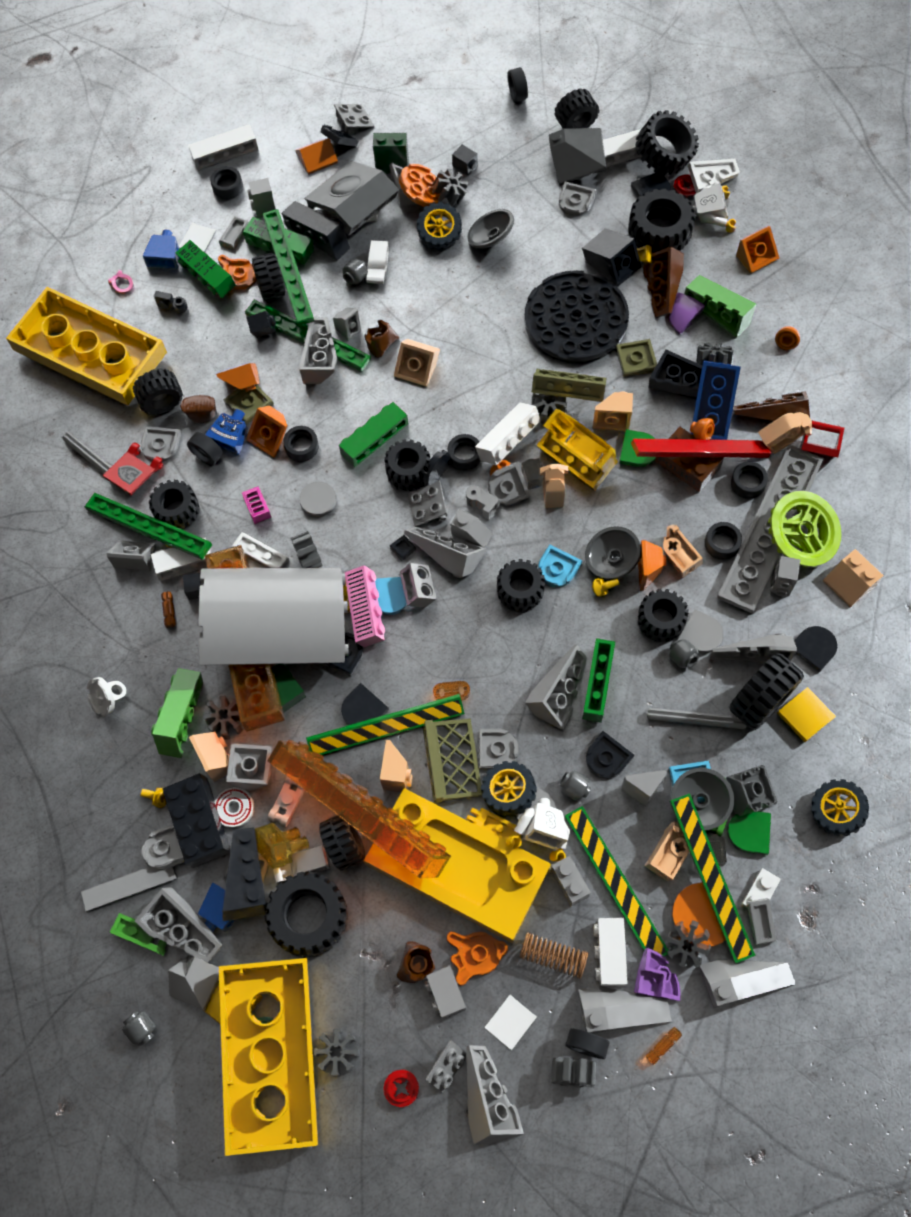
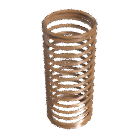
(527, 946)

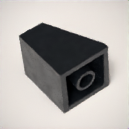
(612, 256)

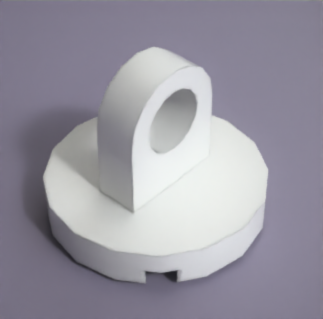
(101, 696)

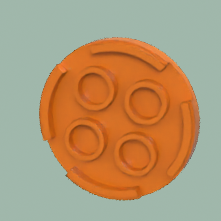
(418, 184)
(694, 905)

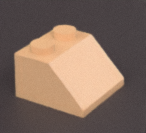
(416, 362)
(614, 412)
(853, 578)
(211, 754)
(394, 771)

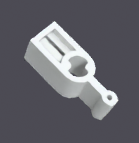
(377, 261)
(306, 861)

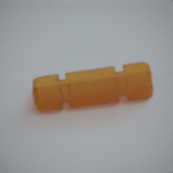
(663, 1045)

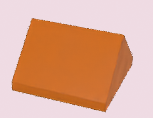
(317, 155)
(757, 250)

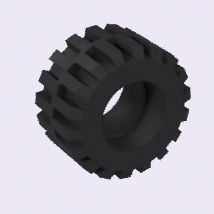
(577, 110)
(268, 276)
(157, 391)
(403, 452)
(172, 492)
(523, 571)
(669, 602)
(341, 842)

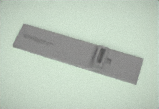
(126, 886)

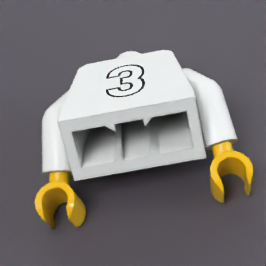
(712, 206)
(544, 827)

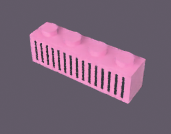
(364, 606)

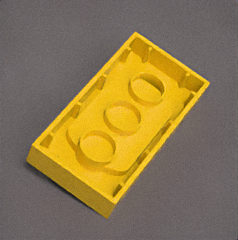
(483, 876)

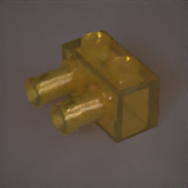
(279, 846)

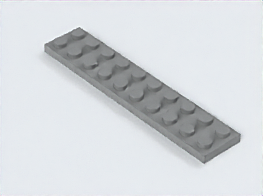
(758, 553)

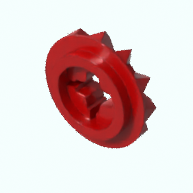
(679, 185)
(390, 1088)

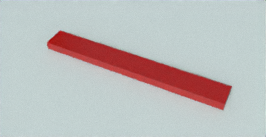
(700, 448)

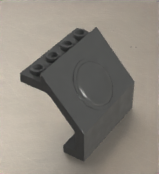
(354, 194)

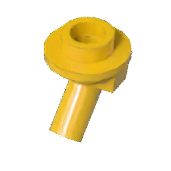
(601, 587)
(156, 796)

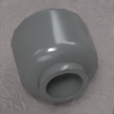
(354, 271)
(684, 653)
(575, 785)
(138, 1028)

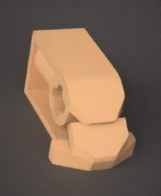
(786, 430)
(554, 485)
(685, 557)
(664, 859)

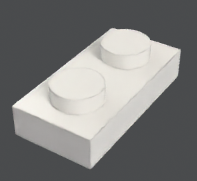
(762, 887)

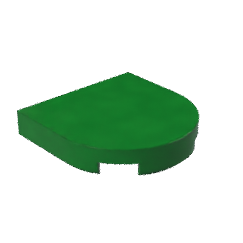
(628, 454)
(751, 832)

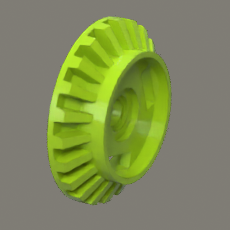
(814, 514)

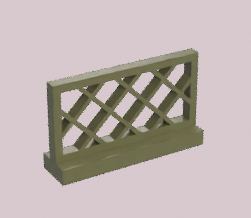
(569, 385)
(435, 764)

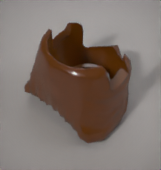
(380, 338)
(199, 408)
(416, 963)

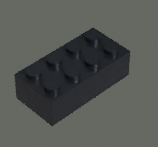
(196, 820)

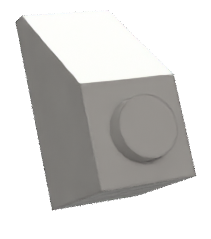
(347, 322)
(470, 529)

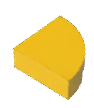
(645, 254)

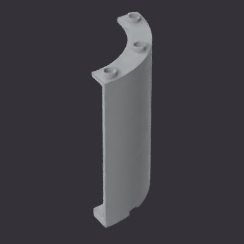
(272, 616)

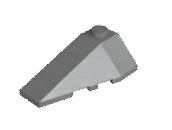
(319, 353)
(451, 555)
(757, 650)
(555, 692)
(176, 923)
(734, 982)
(615, 1009)
(489, 1110)

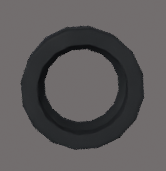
(517, 84)
(223, 173)
(299, 431)
(463, 439)
(204, 448)
(754, 468)
(728, 528)
(587, 1043)

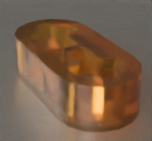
(451, 686)

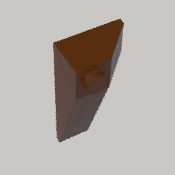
(664, 279)
(773, 409)

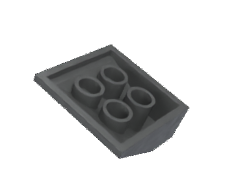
(577, 153)

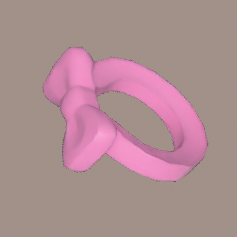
(112, 281)

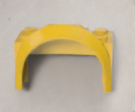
(583, 453)

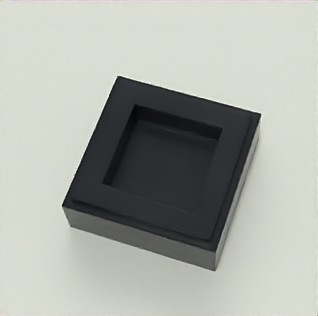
(402, 547)

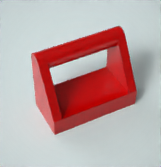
(820, 448)

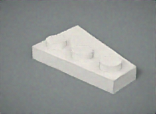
(712, 172)

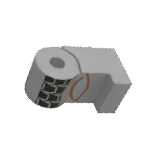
(483, 500)

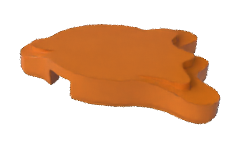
(240, 270)
(476, 954)

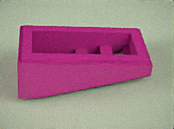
(261, 515)

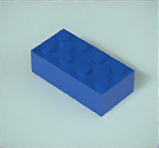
(717, 396)

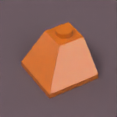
(241, 377)
(267, 430)
(650, 563)

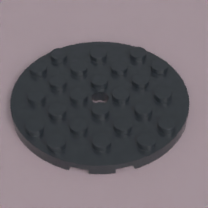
(560, 334)

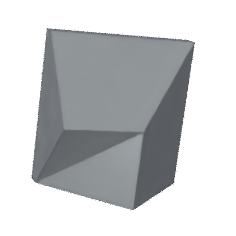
(249, 766)
(193, 981)

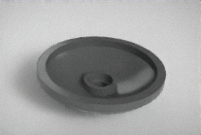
(491, 228)
(609, 544)
(713, 789)

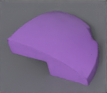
(684, 311)
(656, 978)

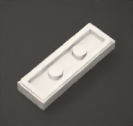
(260, 552)

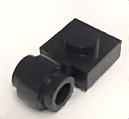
(166, 301)

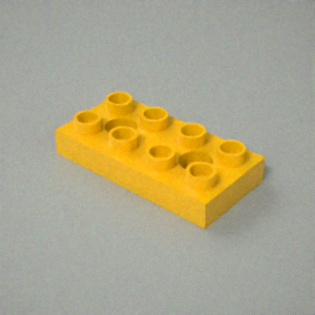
(86, 344)
(266, 1056)

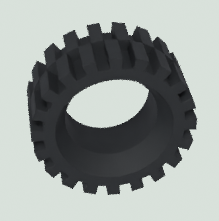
(674, 130)

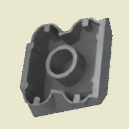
(751, 790)

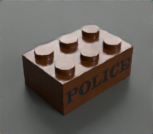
(691, 470)

